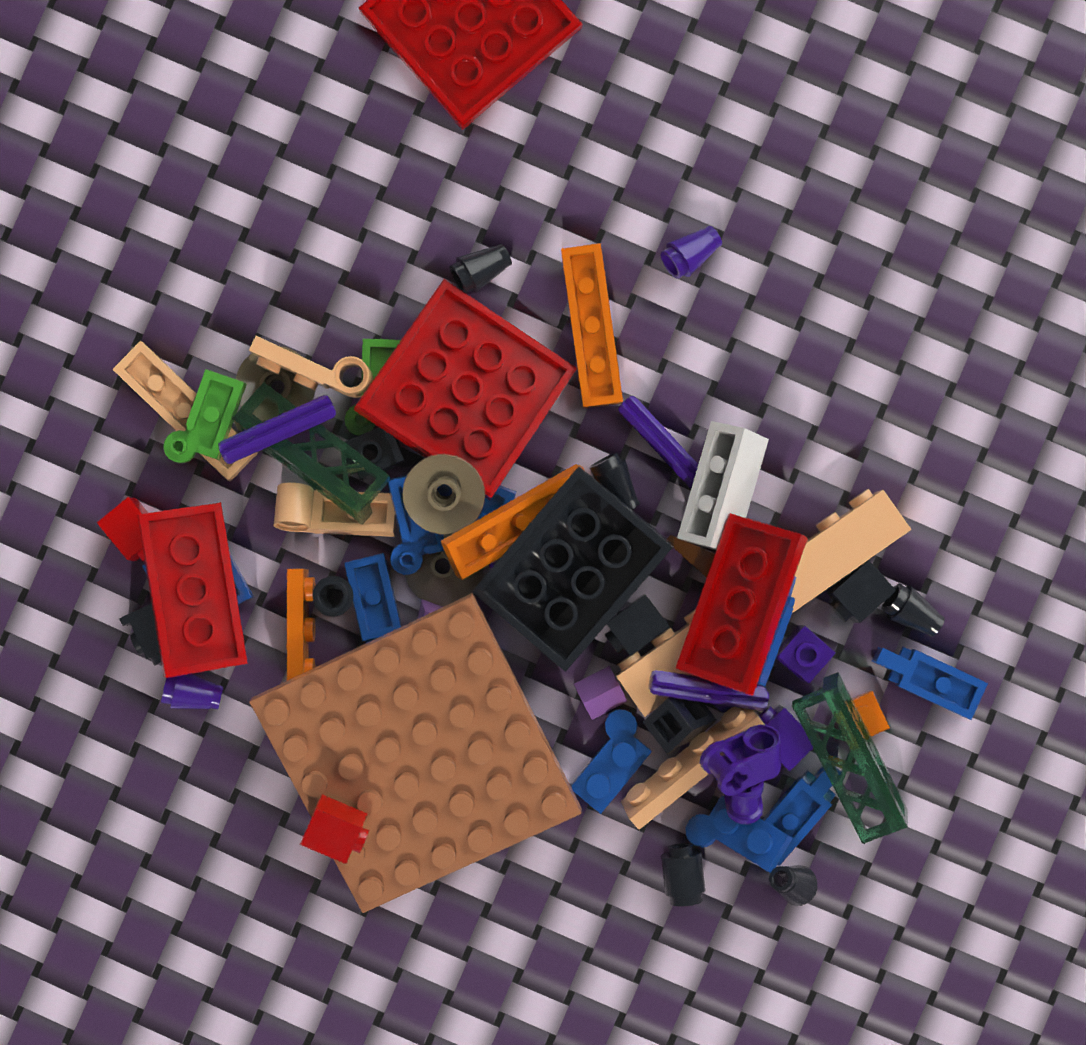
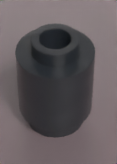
(683, 875)

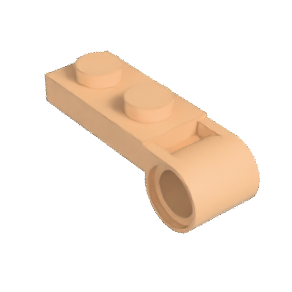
(310, 373)
(306, 510)

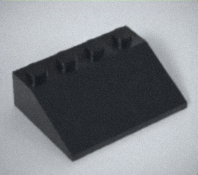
(573, 568)

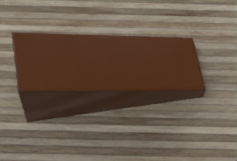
(697, 556)

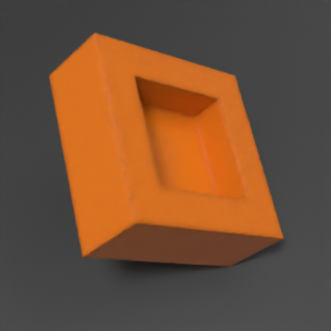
(871, 713)

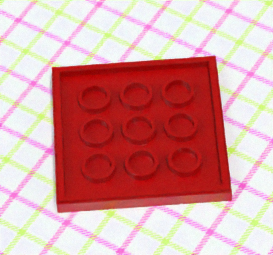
(471, 48)
(466, 386)

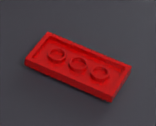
(192, 589)
(741, 603)

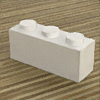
(722, 482)

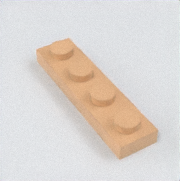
(168, 396)
(684, 771)

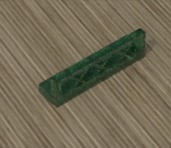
(308, 468)
(862, 749)

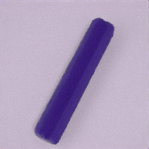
(277, 429)
(659, 439)
(706, 691)

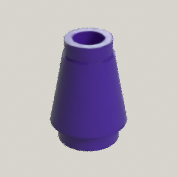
(689, 252)
(191, 693)

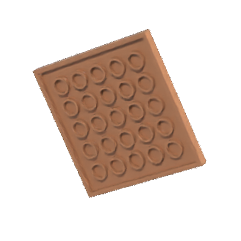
(425, 742)

